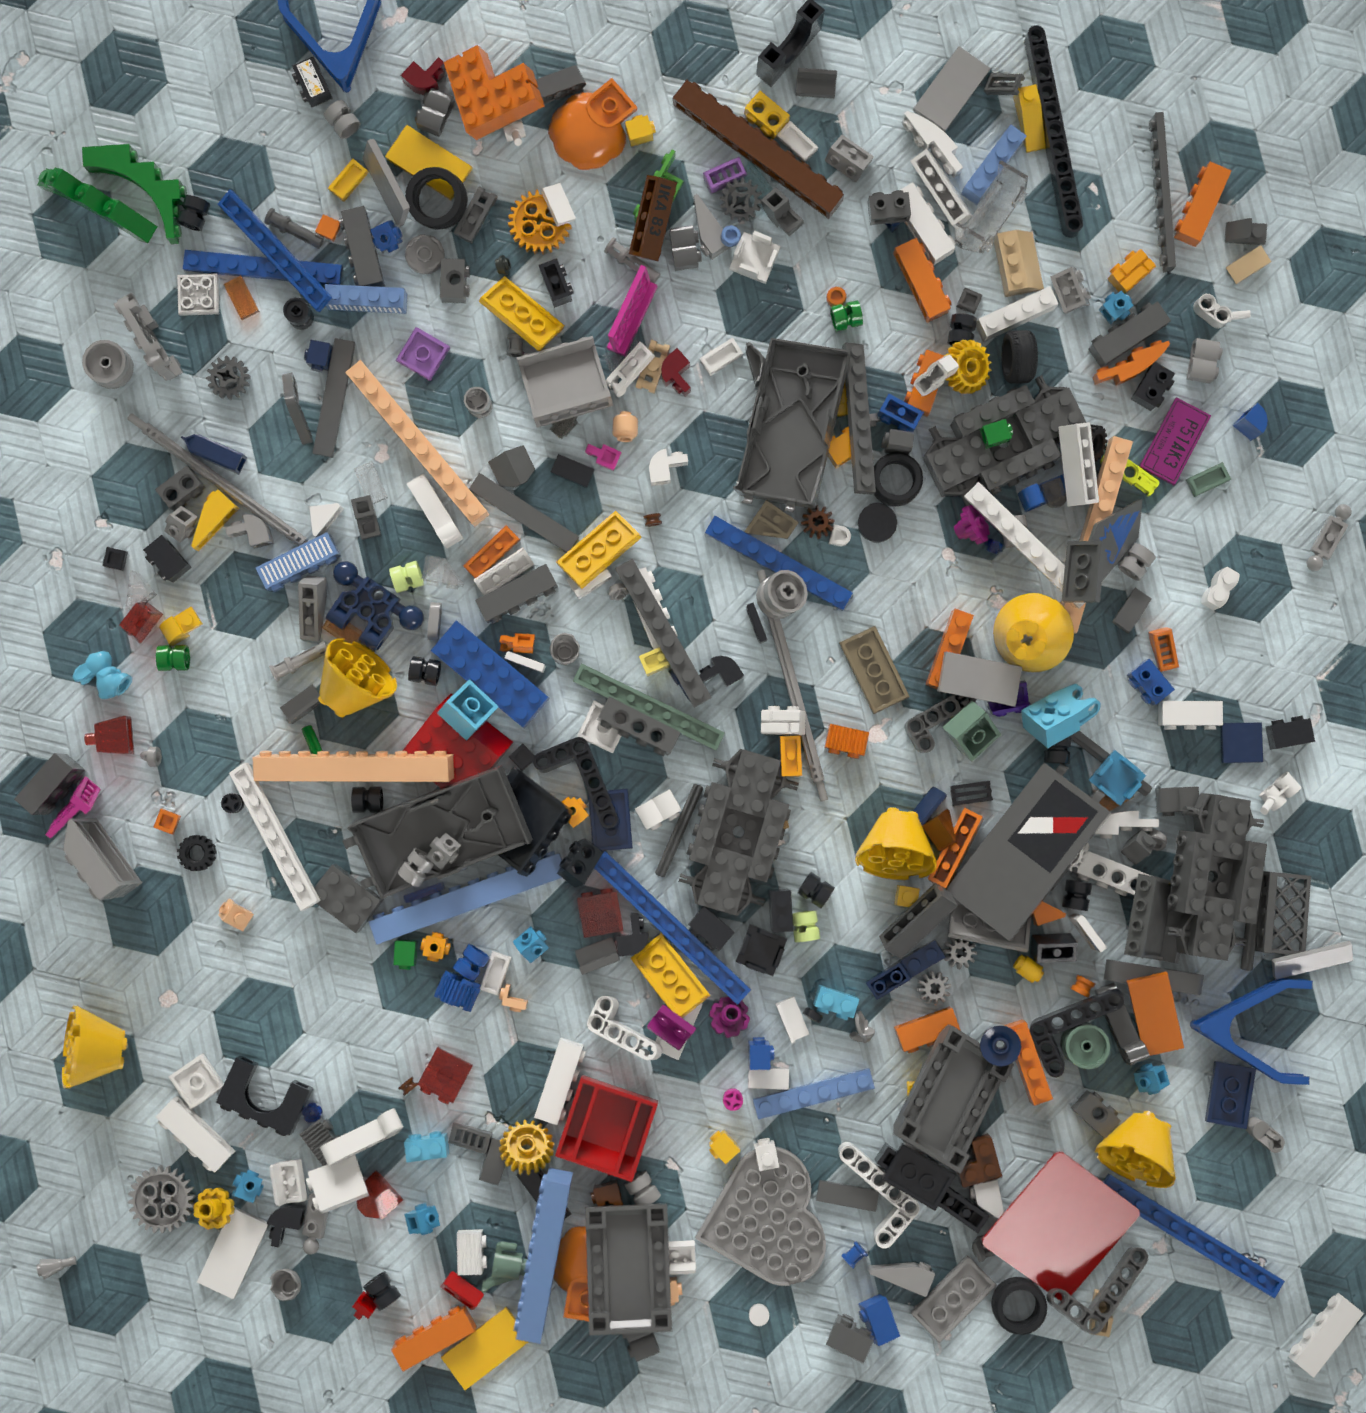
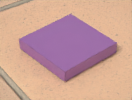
(423, 354)

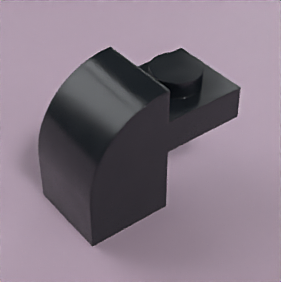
(725, 667)
(633, 943)
(284, 1217)

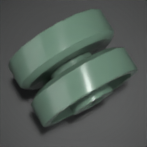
(1096, 1050)

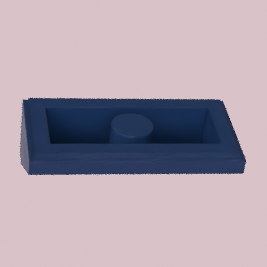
(929, 804)

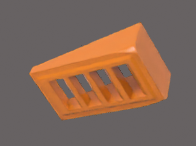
(1153, 635)

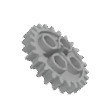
(143, 1199)

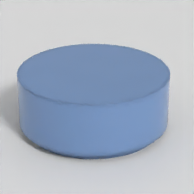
(730, 236)

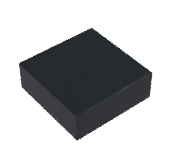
(115, 559)
(522, 757)

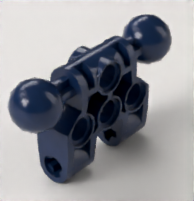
(373, 636)

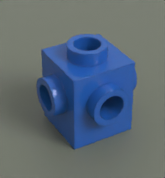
(387, 236)

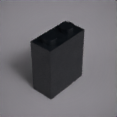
(780, 910)

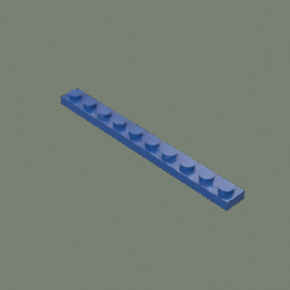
(672, 928)
(1198, 1239)

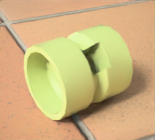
(406, 576)
(807, 919)

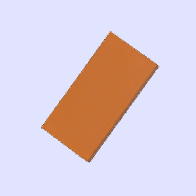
(1155, 1013)

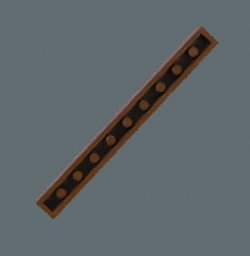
(758, 149)

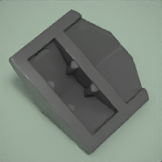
(756, 362)
(512, 467)

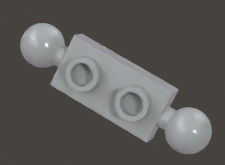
(1329, 537)
(313, 1227)

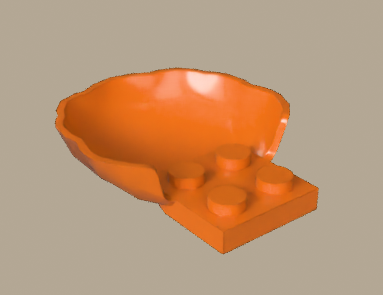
(589, 126)
(572, 1273)

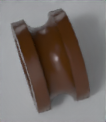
(652, 519)
(408, 1086)

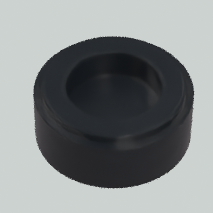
(813, 1015)

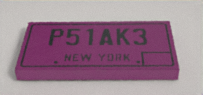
(1174, 441)

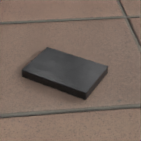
(918, 1176)

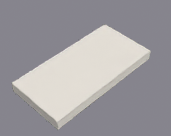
(233, 1253)

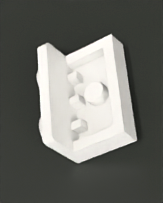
(288, 1182)
(682, 1257)

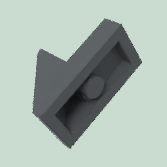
(1245, 232)

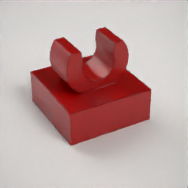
(364, 1306)

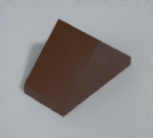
(941, 830)

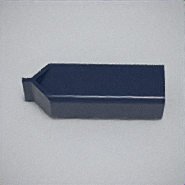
(215, 453)

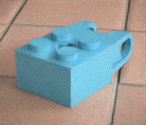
(1058, 715)

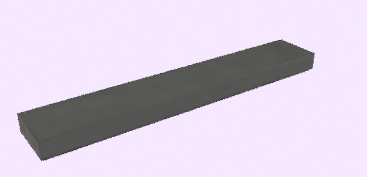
(333, 398)
(523, 513)

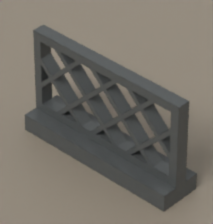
(1268, 908)

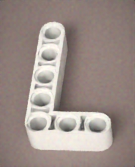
(884, 1189)

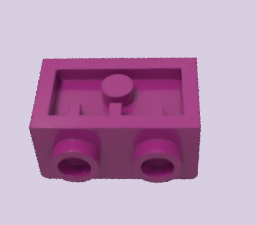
(671, 1027)

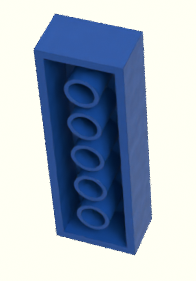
(490, 674)

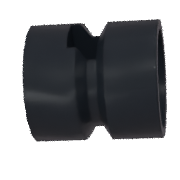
(193, 213)
(298, 313)
(962, 328)
(424, 671)
(1058, 752)
(367, 799)
(816, 890)
(1077, 895)
(382, 1291)

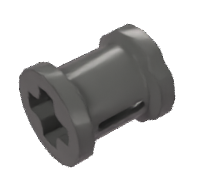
(515, 345)

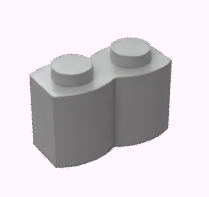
(1203, 361)

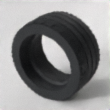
(414, 189)

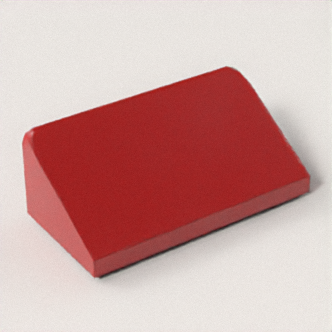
(462, 1290)

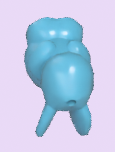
(109, 680)

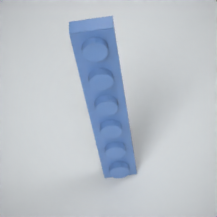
(813, 1093)

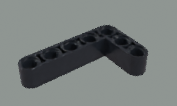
(587, 775)
(1069, 1022)

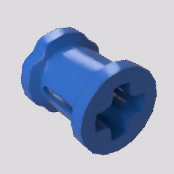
(854, 1255)

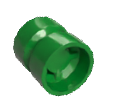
(846, 315)
(172, 657)

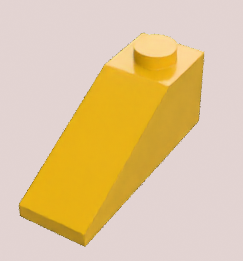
(1030, 117)
(214, 515)

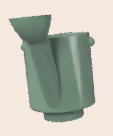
(506, 1265)

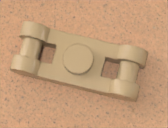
(653, 369)

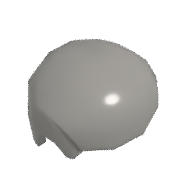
(564, 649)
(285, 1284)

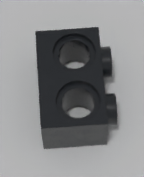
(582, 865)

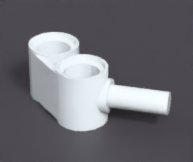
(515, 132)
(1210, 314)
(1275, 794)

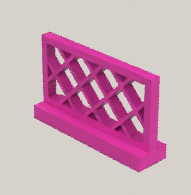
(631, 312)
(81, 800)

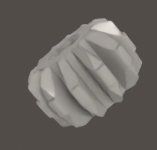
(959, 959)
(934, 995)

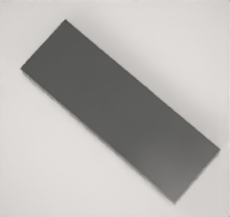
(847, 1195)

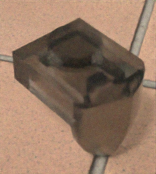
(1054, 493)

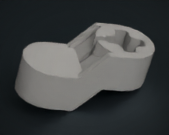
(1272, 1140)

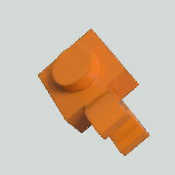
(520, 643)

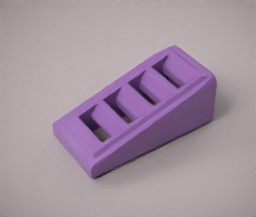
(707, 175)

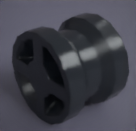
(229, 801)

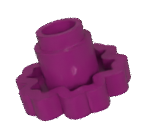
(972, 526)
(722, 1023)

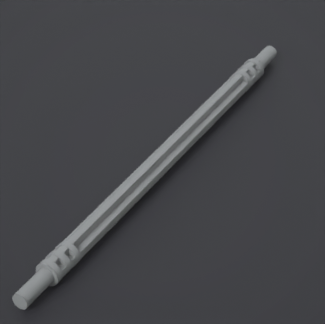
(158, 437)
(796, 699)

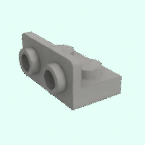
(848, 158)
(1070, 289)

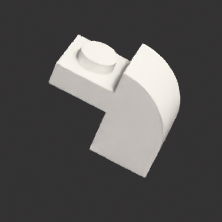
(661, 463)

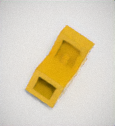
(177, 628)

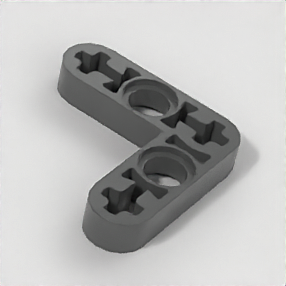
(292, 403)

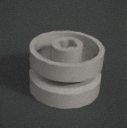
(107, 364)
(781, 594)

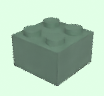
(971, 730)

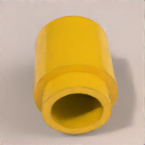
(1028, 968)

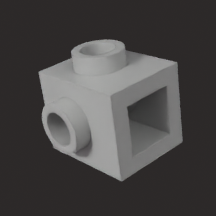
(180, 524)
(443, 851)

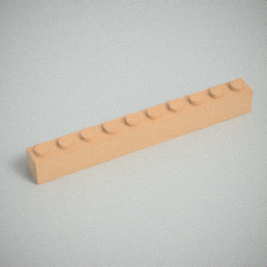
(417, 443)
(1108, 487)
(354, 767)

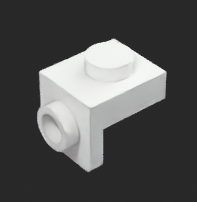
(766, 1154)

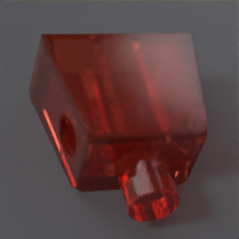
(140, 620)
(112, 736)

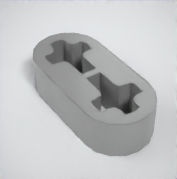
(434, 621)

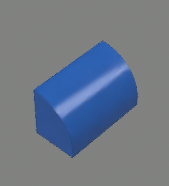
(1252, 422)

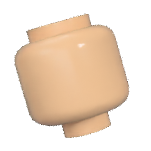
(625, 426)

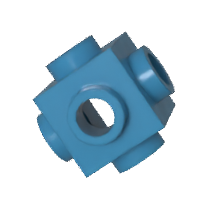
(1116, 307)
(531, 944)
(1151, 1078)
(240, 1190)
(422, 1219)

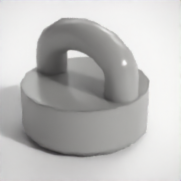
(152, 756)
(1160, 838)

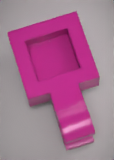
(606, 457)

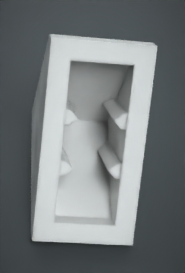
(323, 516)

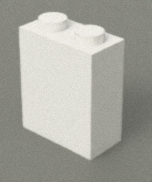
(337, 1184)

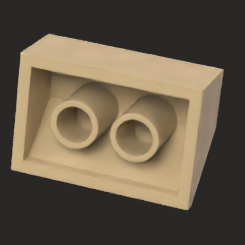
(1018, 262)

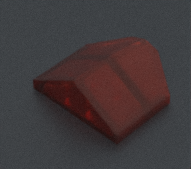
(381, 1197)

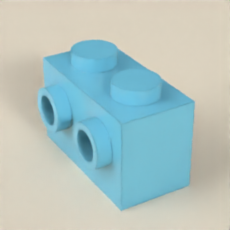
(835, 1001)
(426, 1147)

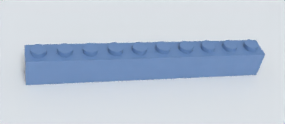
(463, 899)

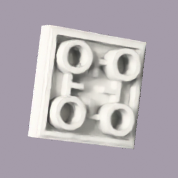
(198, 294)

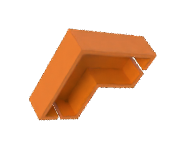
(487, 100)

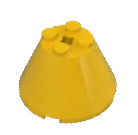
(1041, 619)
(353, 678)
(897, 847)
(91, 1048)
(1140, 1150)

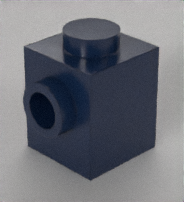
(318, 355)

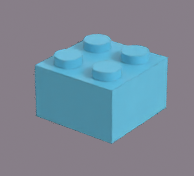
(467, 709)

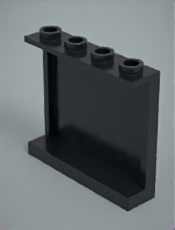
(544, 819)

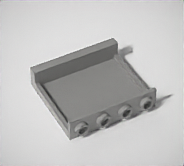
(564, 381)

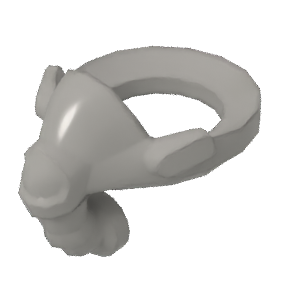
(865, 1032)

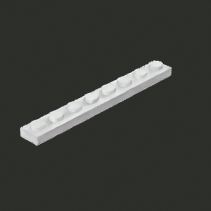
(1018, 535)
(274, 837)

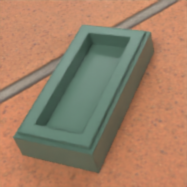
(1208, 479)

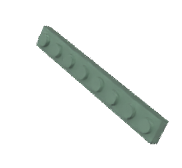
(649, 706)

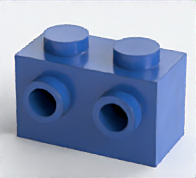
(899, 414)
(1149, 682)
(760, 1054)
(879, 1319)

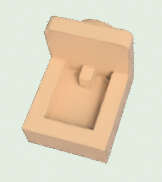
(235, 915)
(514, 1003)

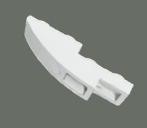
(931, 136)
(1126, 821)

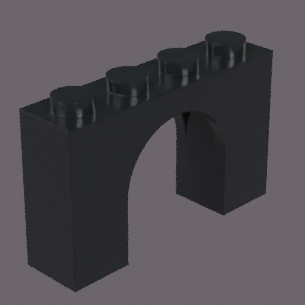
(776, 60)
(236, 1097)

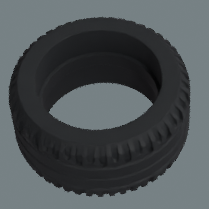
(1019, 356)
(913, 467)
(1025, 1326)

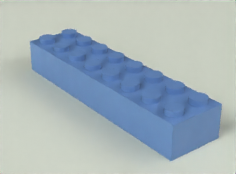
(542, 1255)

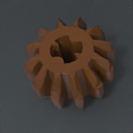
(821, 528)

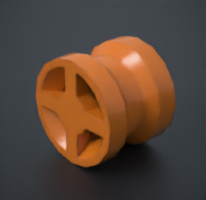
(1083, 986)

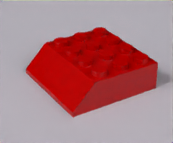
(470, 757)
(607, 1128)

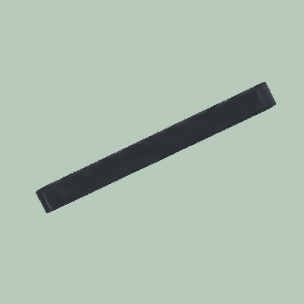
(1054, 141)

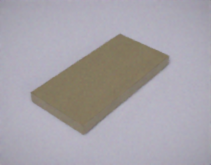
(874, 669)

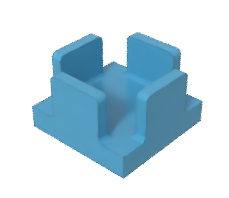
(1117, 778)

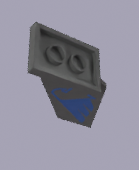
(1092, 560)

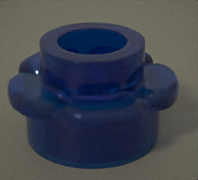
(994, 546)
(312, 1117)

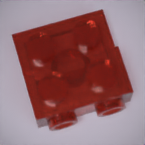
(600, 913)
(444, 1076)

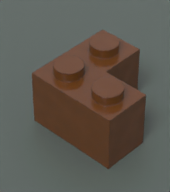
(983, 1165)

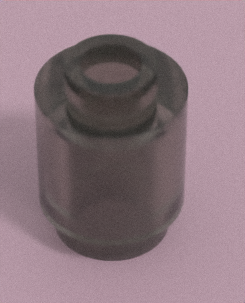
(564, 427)

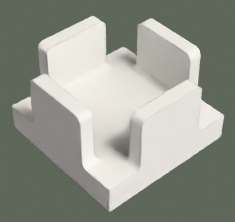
(755, 256)

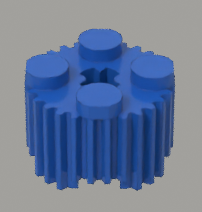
(457, 991)

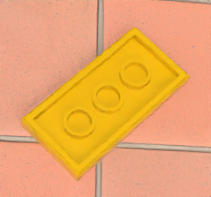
(416, 152)
(521, 313)
(598, 549)
(670, 976)
(483, 1349)

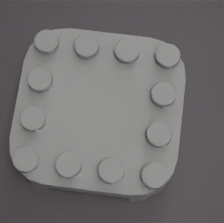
(141, 323)

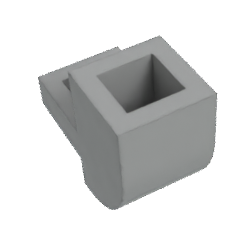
(256, 529)

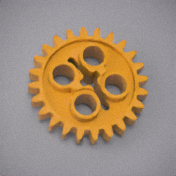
(536, 238)

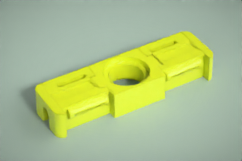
(1141, 479)

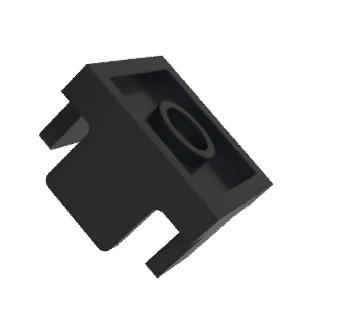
(761, 950)

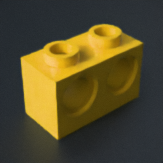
(770, 111)

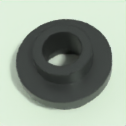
(503, 265)

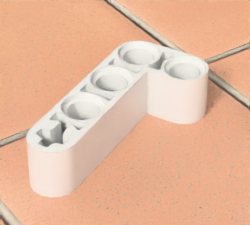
(435, 511)
(625, 1032)
(362, 1138)

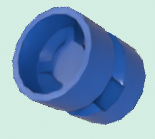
(470, 964)

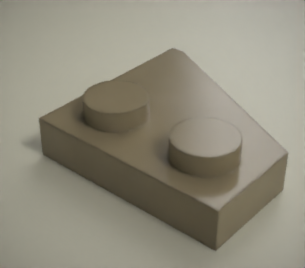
(771, 522)

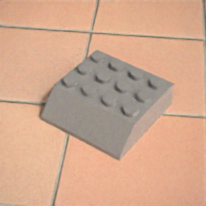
(98, 860)

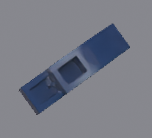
(905, 969)

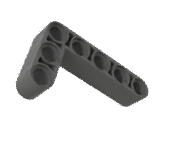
(1104, 1294)

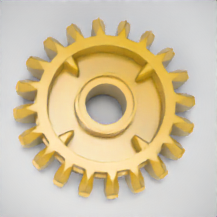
(972, 367)
(526, 1135)

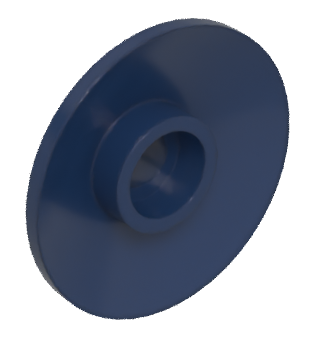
(1000, 1055)

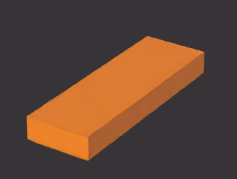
(491, 552)

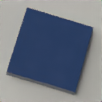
(1241, 742)

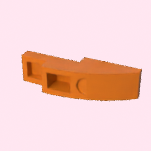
(1138, 362)

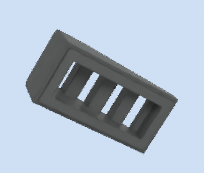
(479, 1132)

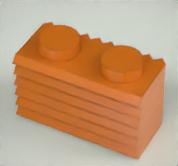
(846, 740)

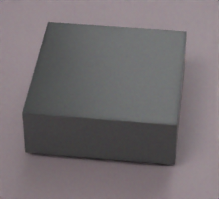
(969, 300)

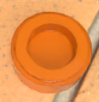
(836, 296)

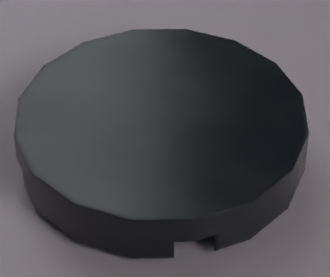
(877, 522)

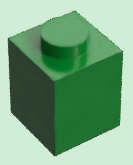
(996, 433)
(405, 953)

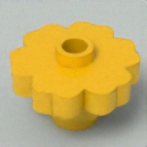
(213, 1208)

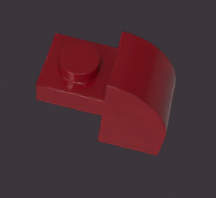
(422, 81)
(671, 372)

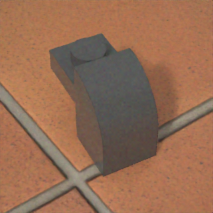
(780, 213)

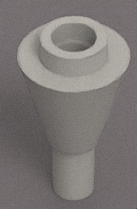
(51, 1266)

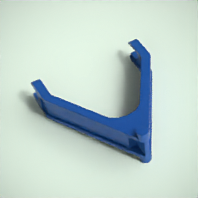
(340, 64)
(1217, 1026)

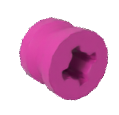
(732, 1103)

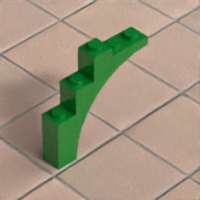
(123, 162)
(92, 199)

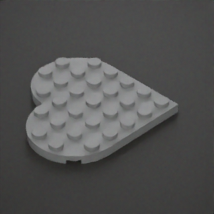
(765, 1221)

